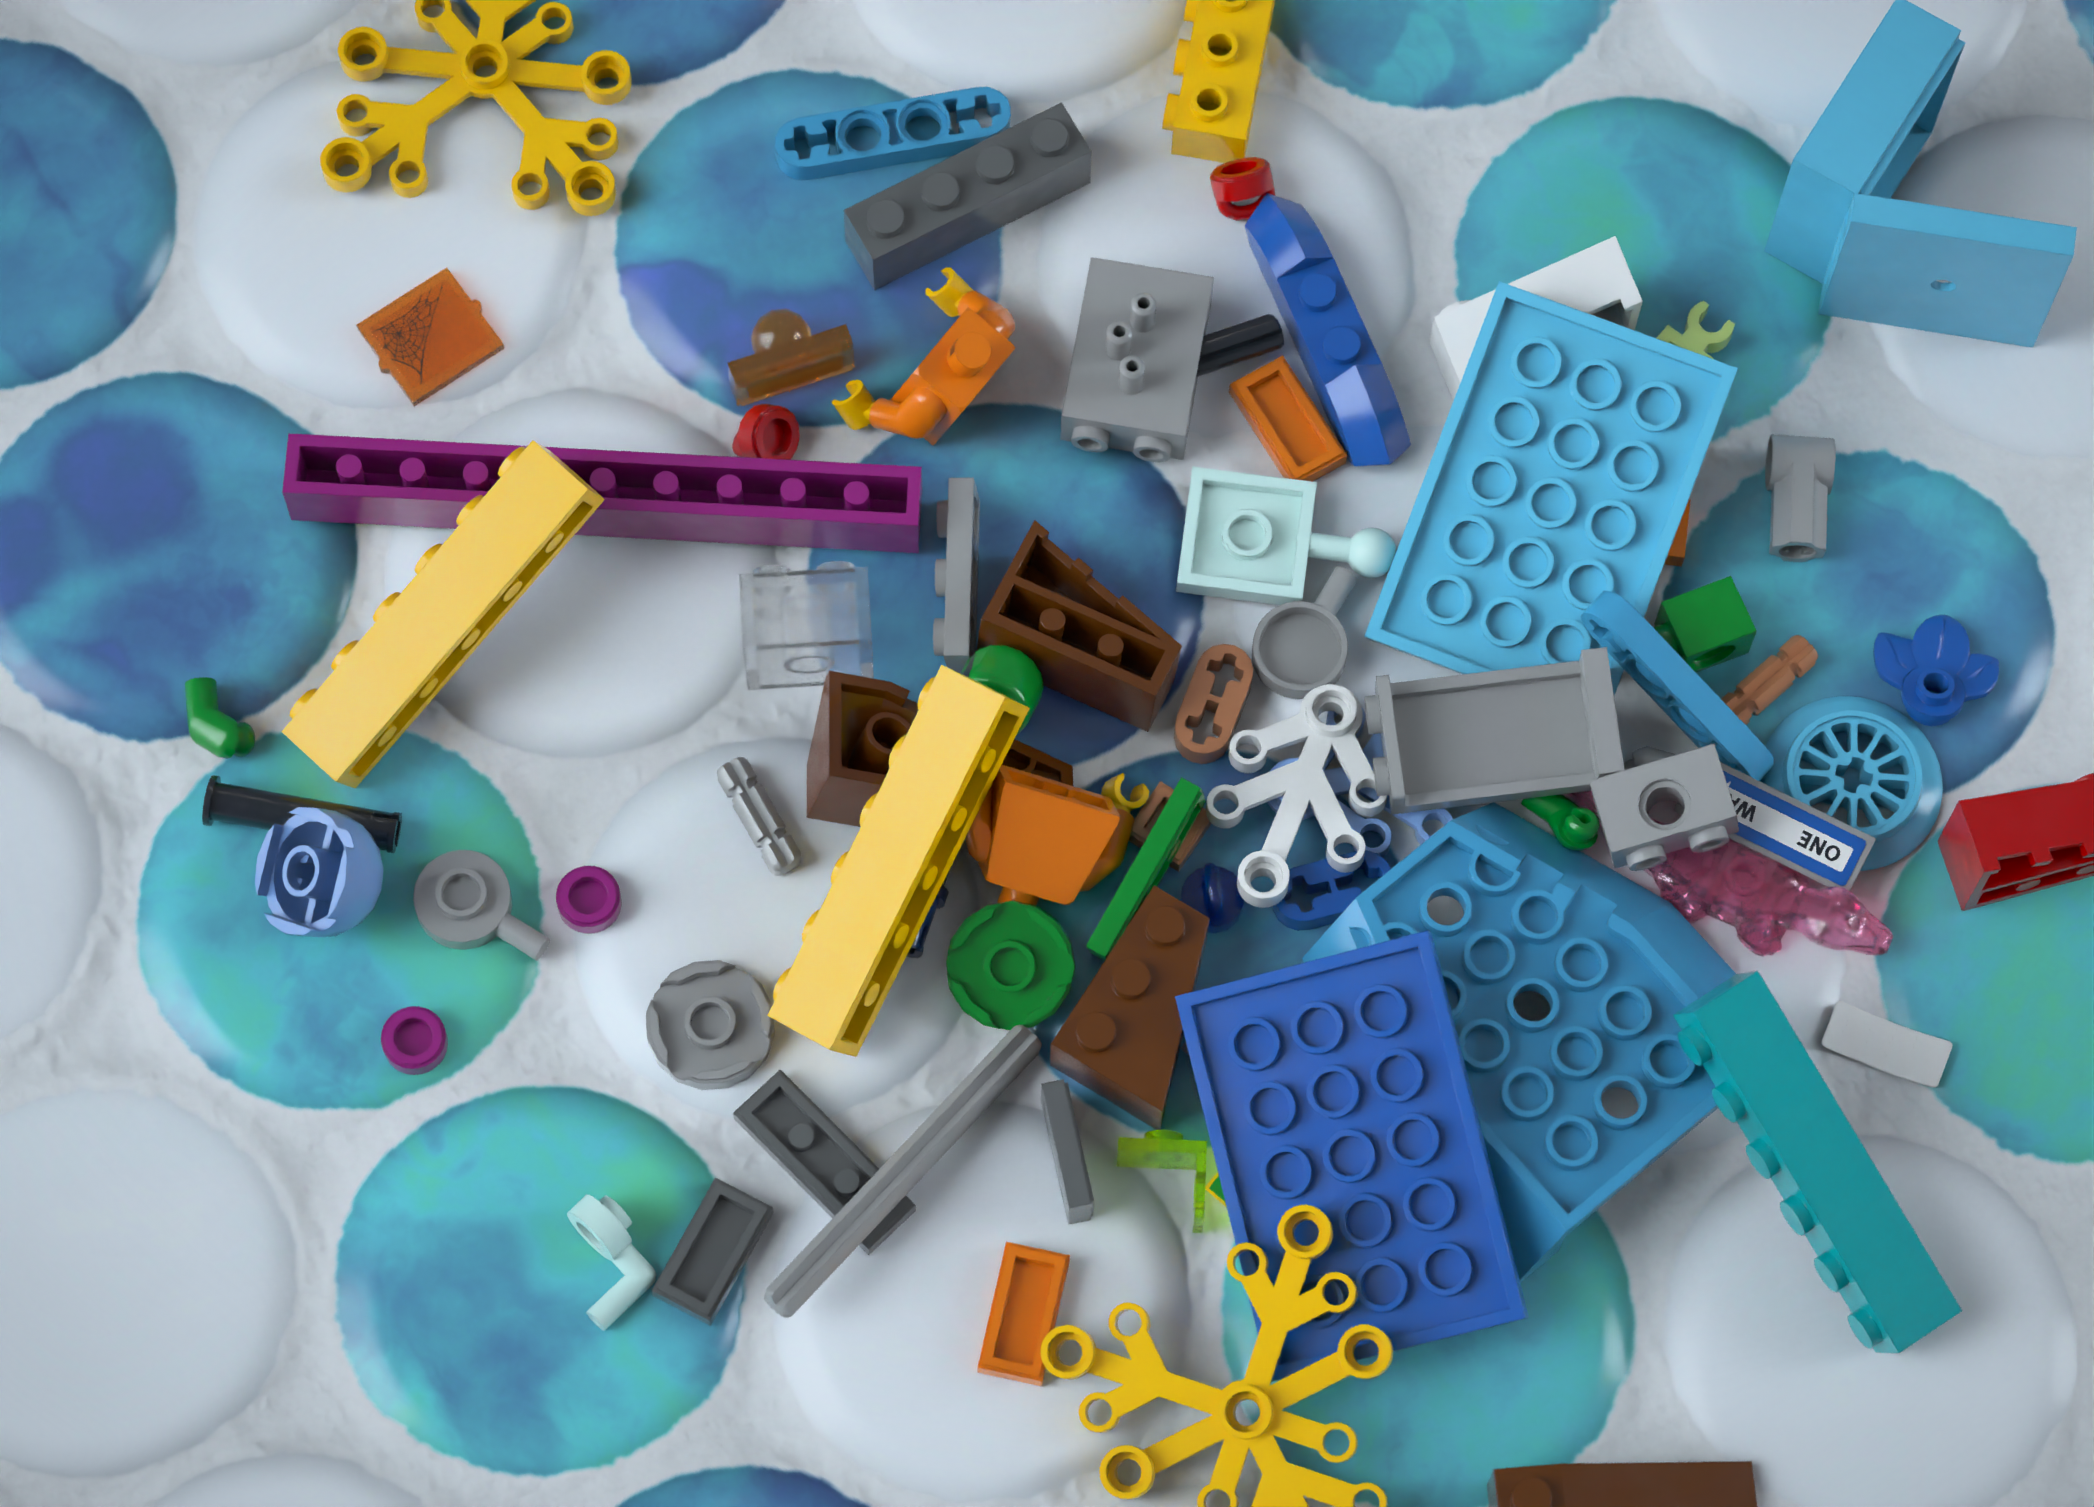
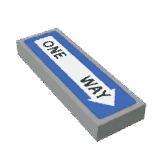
(1795, 832)

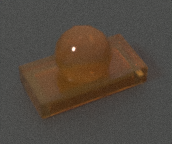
(788, 357)

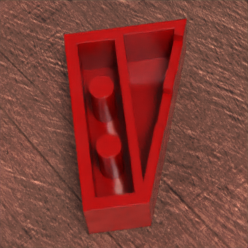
(2019, 842)

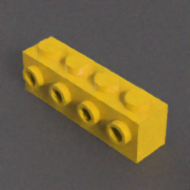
(1219, 78)

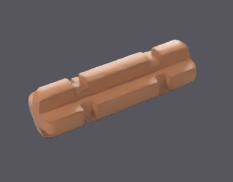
(1771, 678)

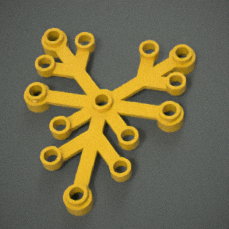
(544, 138)
(1280, 1311)

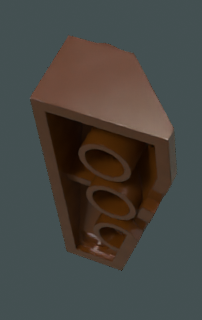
(854, 739)
(1624, 1485)

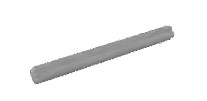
(902, 1171)

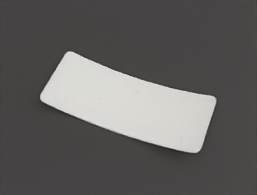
(1886, 1045)

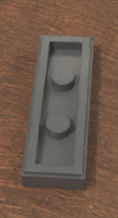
(813, 1151)

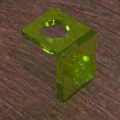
(1169, 1151)

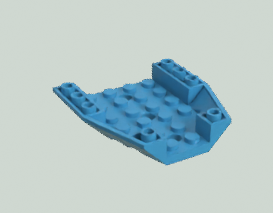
(1614, 977)

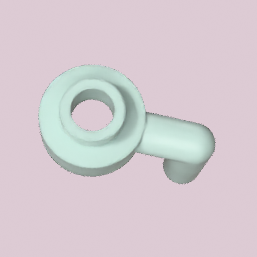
(604, 1228)

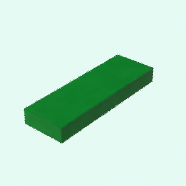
(1148, 865)

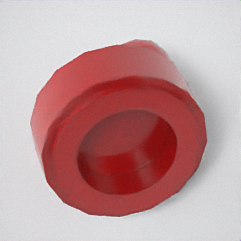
(1241, 181)
(767, 433)

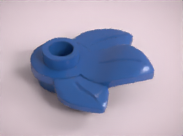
(1938, 662)

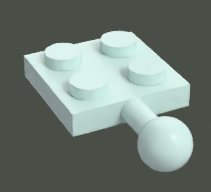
(1254, 537)

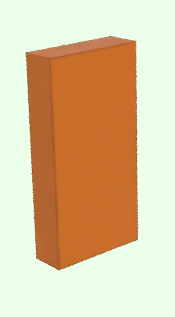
(1287, 422)
(1023, 1313)

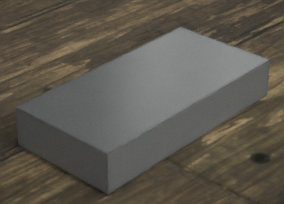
(1067, 1151)
(712, 1251)

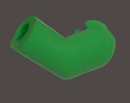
(211, 727)
(1571, 824)

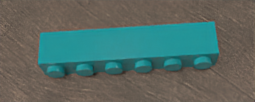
(1816, 1164)

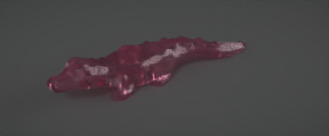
(1761, 898)

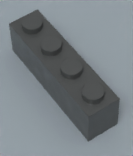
(967, 196)

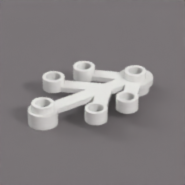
(1301, 784)

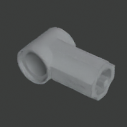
(1799, 478)

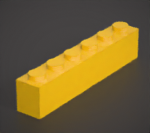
(441, 614)
(897, 861)

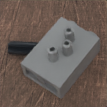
(1142, 355)

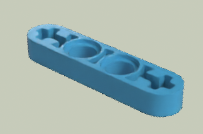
(890, 122)
(1674, 684)

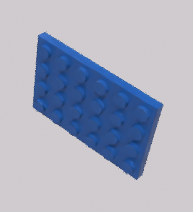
(1356, 1100)

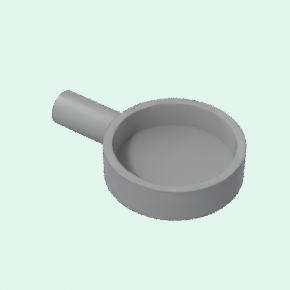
(1304, 642)
(468, 902)

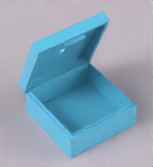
(1886, 253)

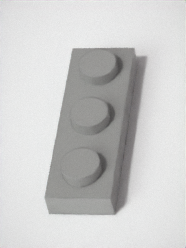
(958, 574)

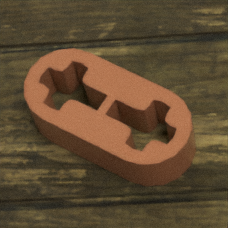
(1200, 698)

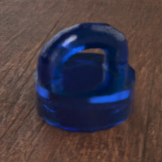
(1214, 894)

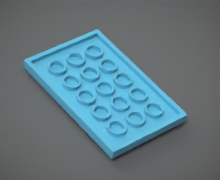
(1548, 488)

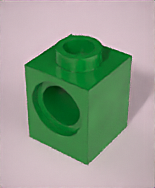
(1707, 624)

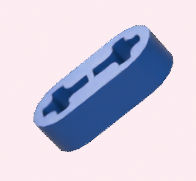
(1321, 877)

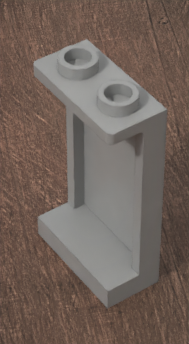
(1495, 734)

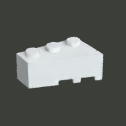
(1588, 281)

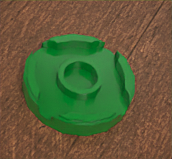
(1010, 965)

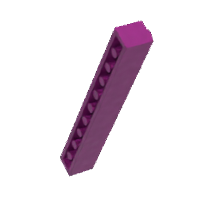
(643, 492)

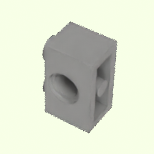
(1687, 778)

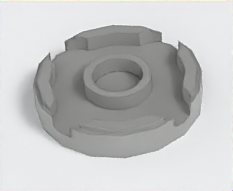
(710, 1025)

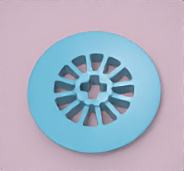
(1909, 747)

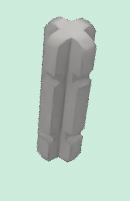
(759, 816)

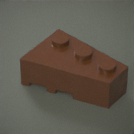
(1081, 633)
(1127, 1022)

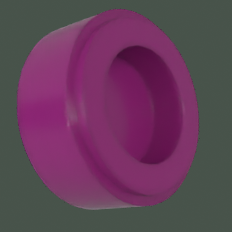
(588, 899)
(414, 1040)

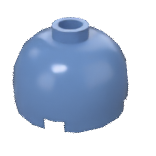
(318, 873)

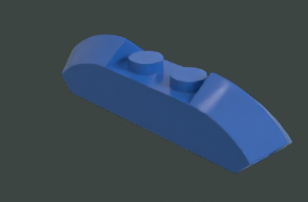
(1327, 332)

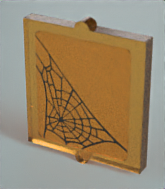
(430, 336)

